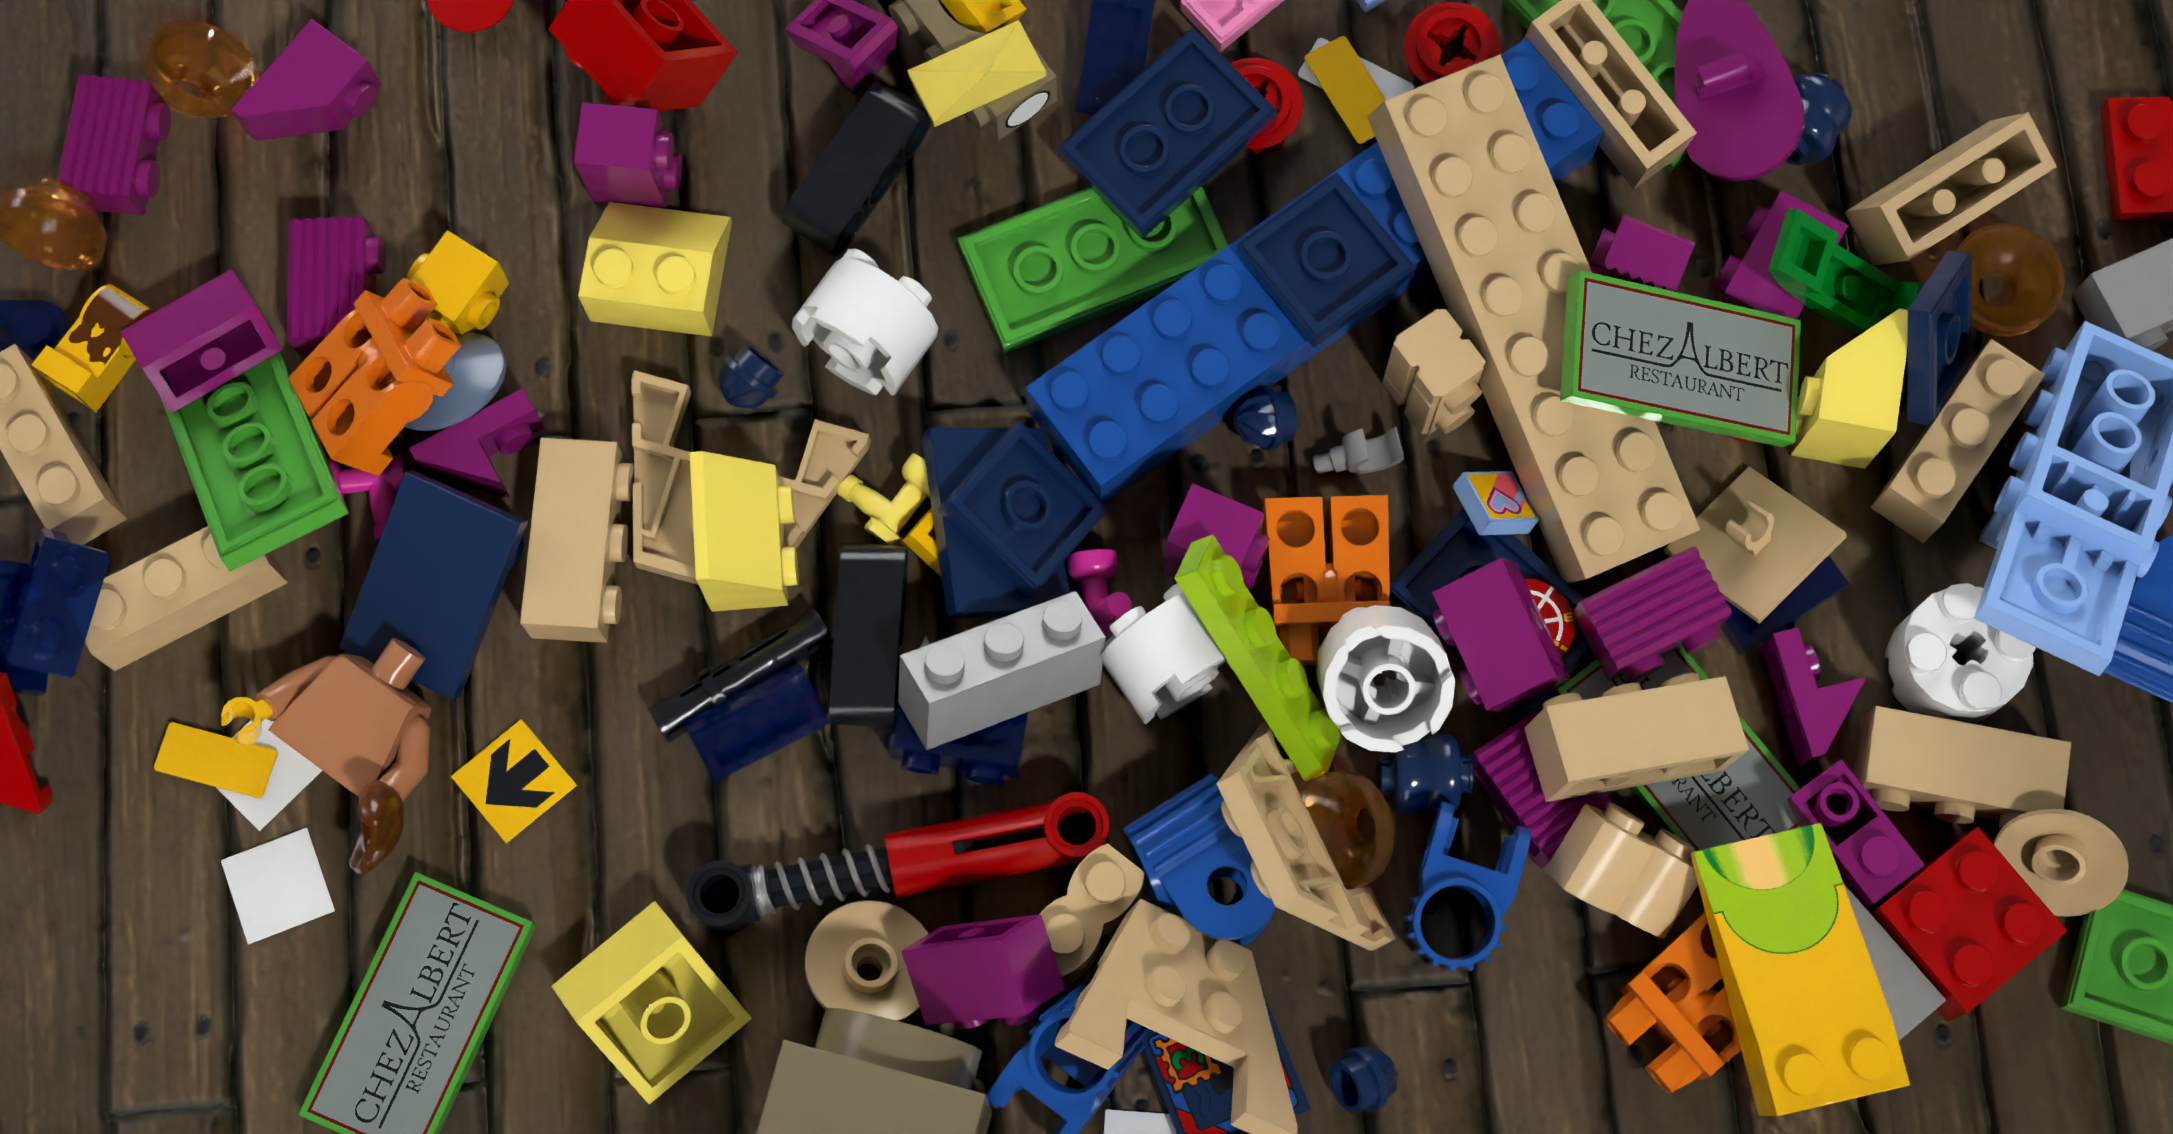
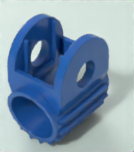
(2146, 635)
(1188, 847)
(1490, 888)
(1072, 1104)

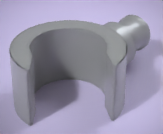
(1360, 454)

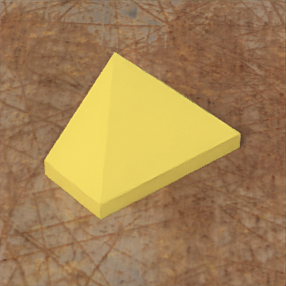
(976, 73)

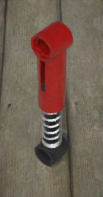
(911, 862)

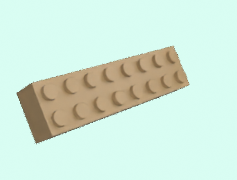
(1503, 270)

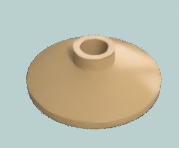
(2070, 881)
(858, 936)

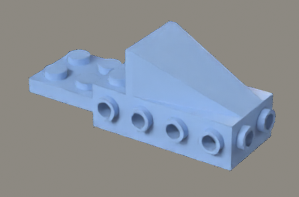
(2083, 499)

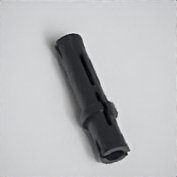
(746, 670)

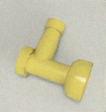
(888, 516)

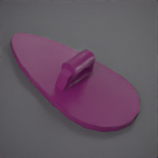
(1734, 91)

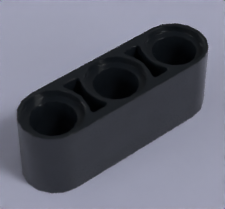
(857, 168)
(868, 635)

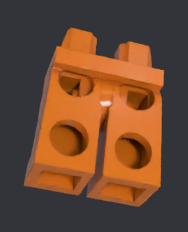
(375, 374)
(1304, 589)
(1683, 1007)

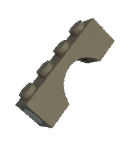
(943, 34)

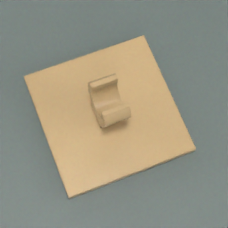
(1759, 543)

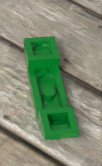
(1833, 278)

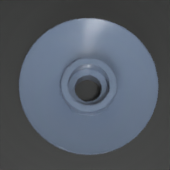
(477, 376)

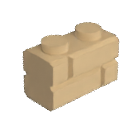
(1434, 373)

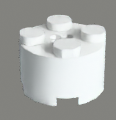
(867, 323)
(1162, 656)
(1932, 681)
(1403, 708)

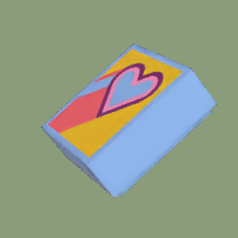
(1495, 503)

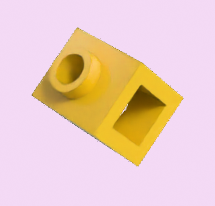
(462, 283)

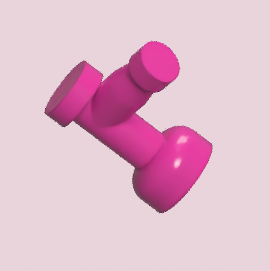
(380, 488)
(1093, 570)

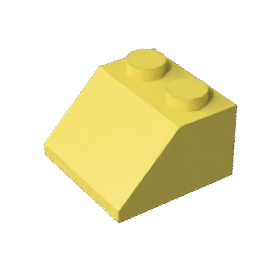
(655, 268)
(1854, 397)
(740, 532)
(651, 1002)

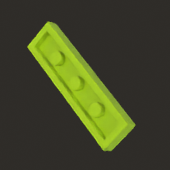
(1258, 656)

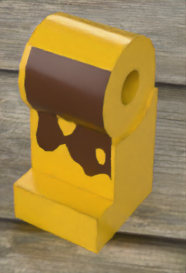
(93, 351)

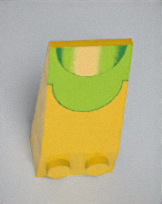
(1797, 973)

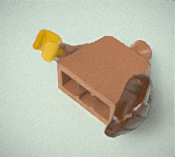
(356, 728)

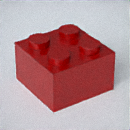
(644, 50)
(1968, 922)

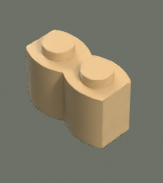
(1625, 869)
(1095, 904)

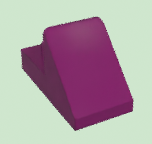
(848, 37)
(463, 450)
(1808, 713)

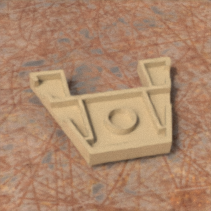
(663, 478)
(1287, 849)
(1193, 993)

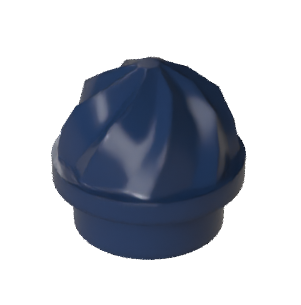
(748, 378)
(1266, 418)
(1363, 1079)

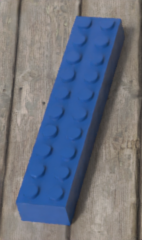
(1219, 332)

